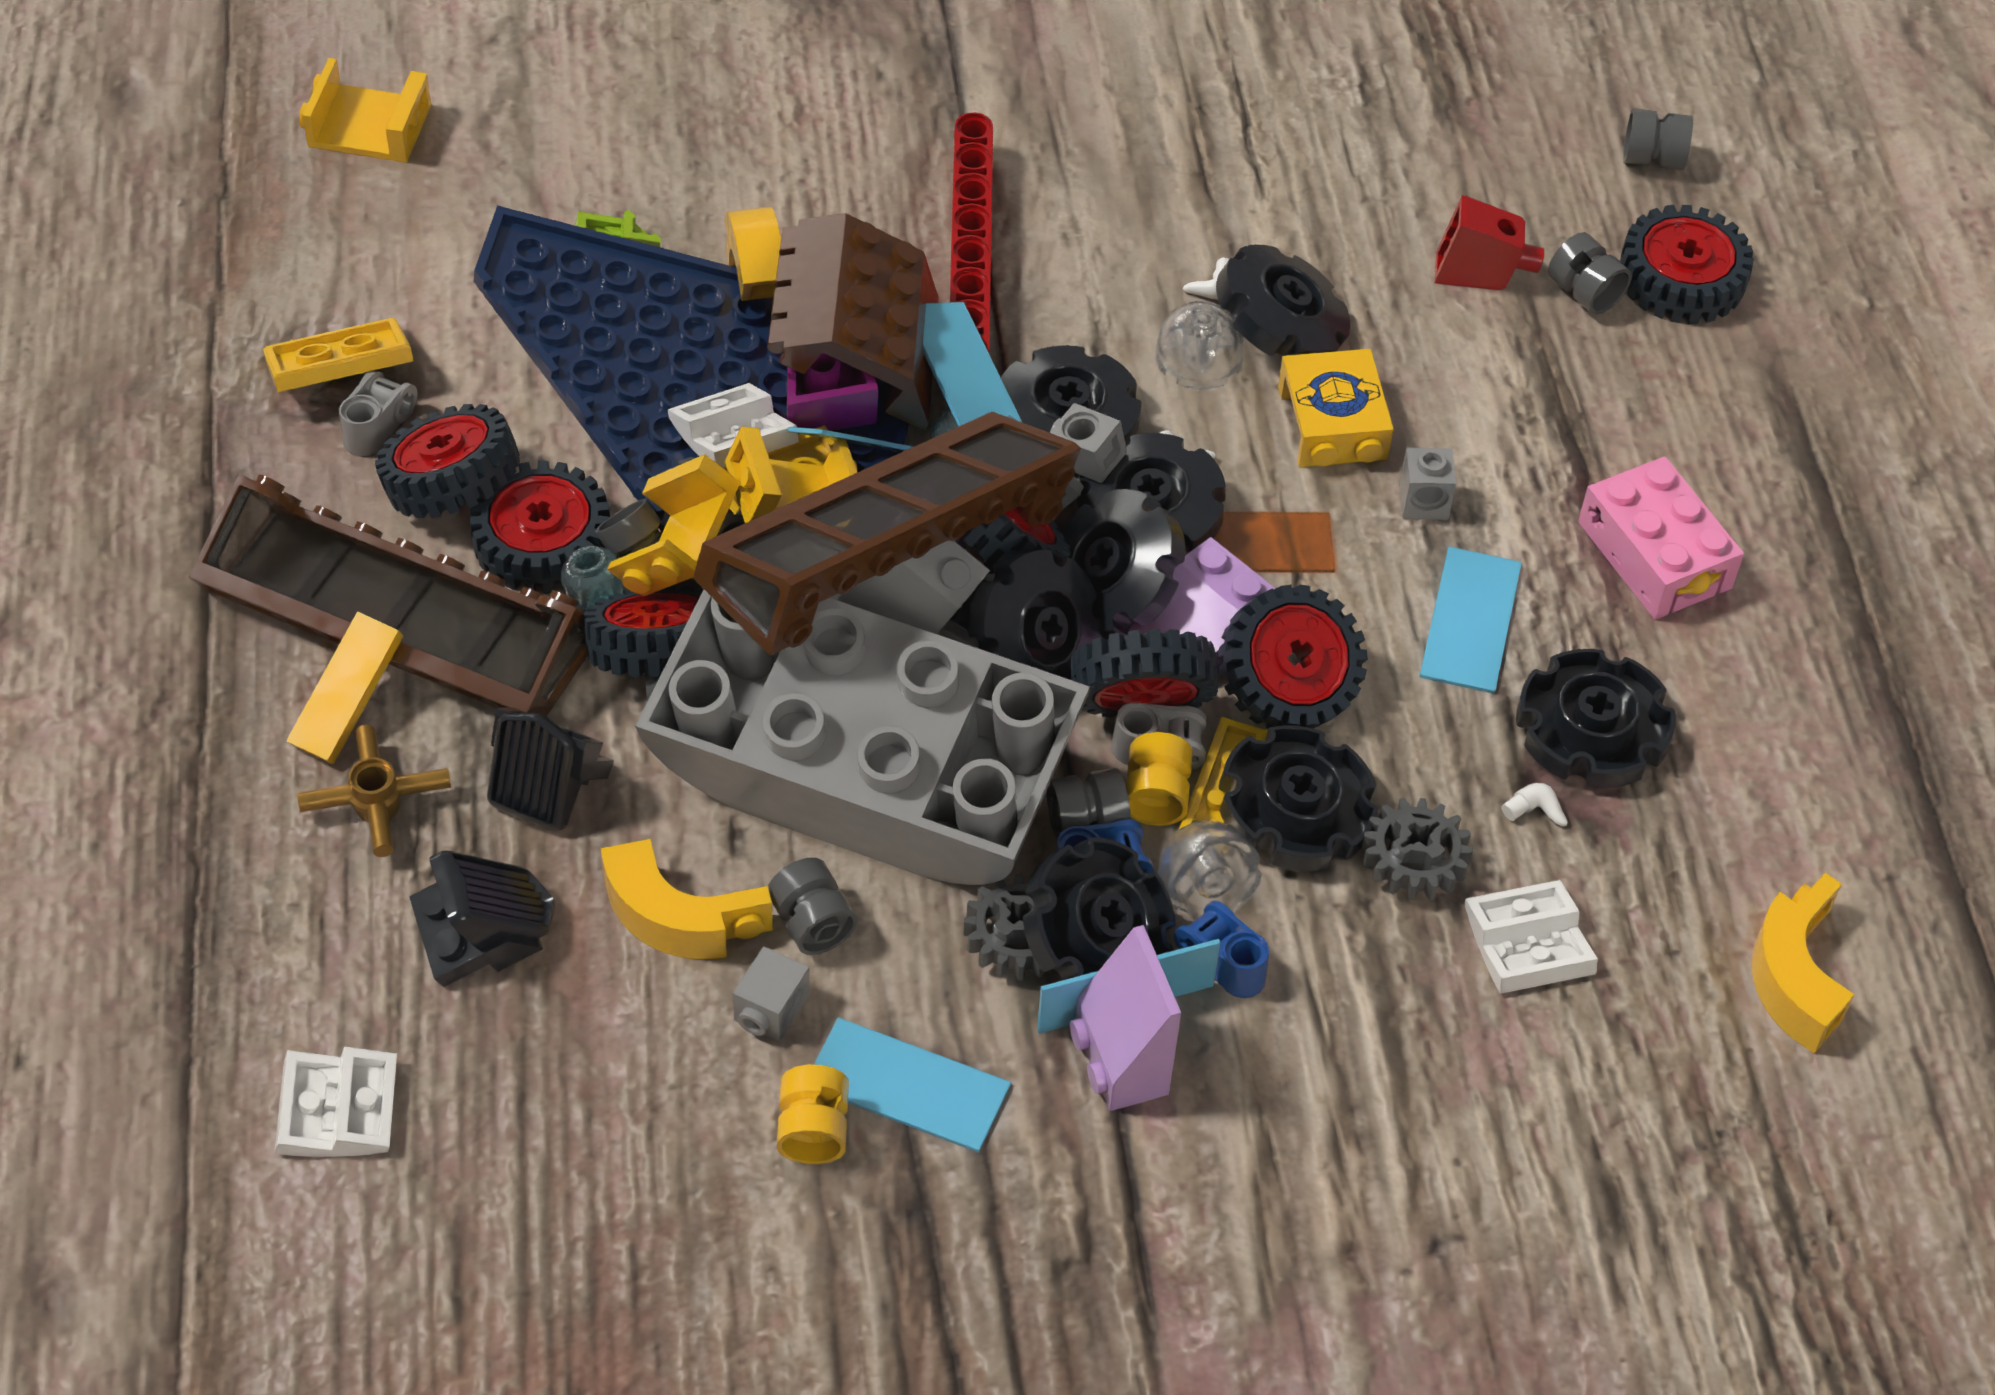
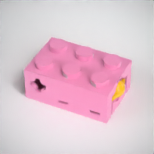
(1660, 537)

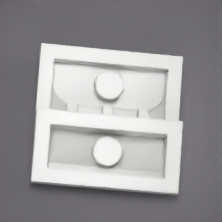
(715, 420)
(1530, 936)
(336, 1103)

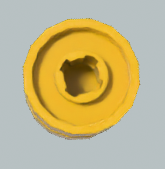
(1158, 778)
(813, 1114)

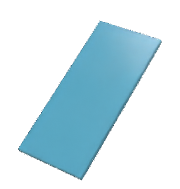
(963, 364)
(851, 439)
(1470, 620)
(1185, 970)
(914, 1084)

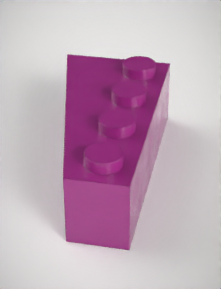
(831, 396)

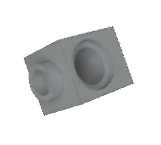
(1099, 439)
(1427, 483)
(771, 994)

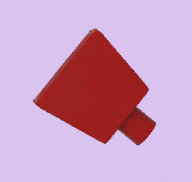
(1484, 247)

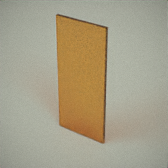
(1279, 541)

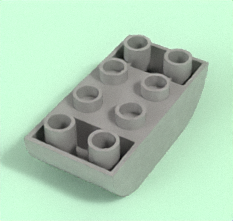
(866, 737)

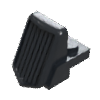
(540, 767)
(480, 915)

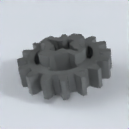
(1417, 849)
(1008, 942)

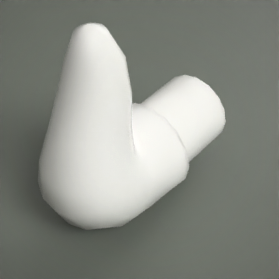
(1206, 288)
(1535, 796)

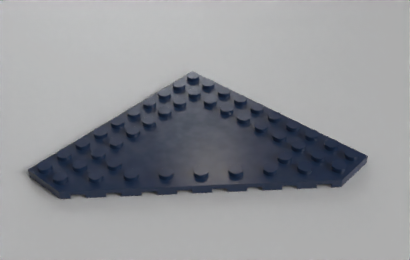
(634, 334)

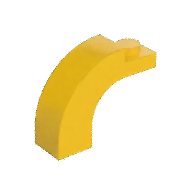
(753, 250)
(675, 920)
(1786, 979)

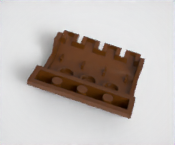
(859, 301)

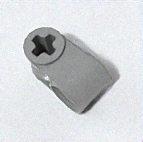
(374, 412)
(1144, 718)

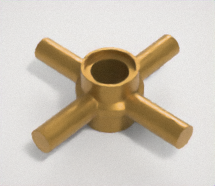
(377, 805)

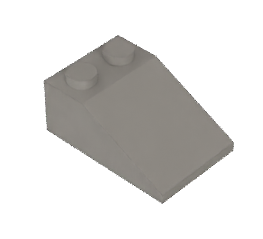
(923, 589)

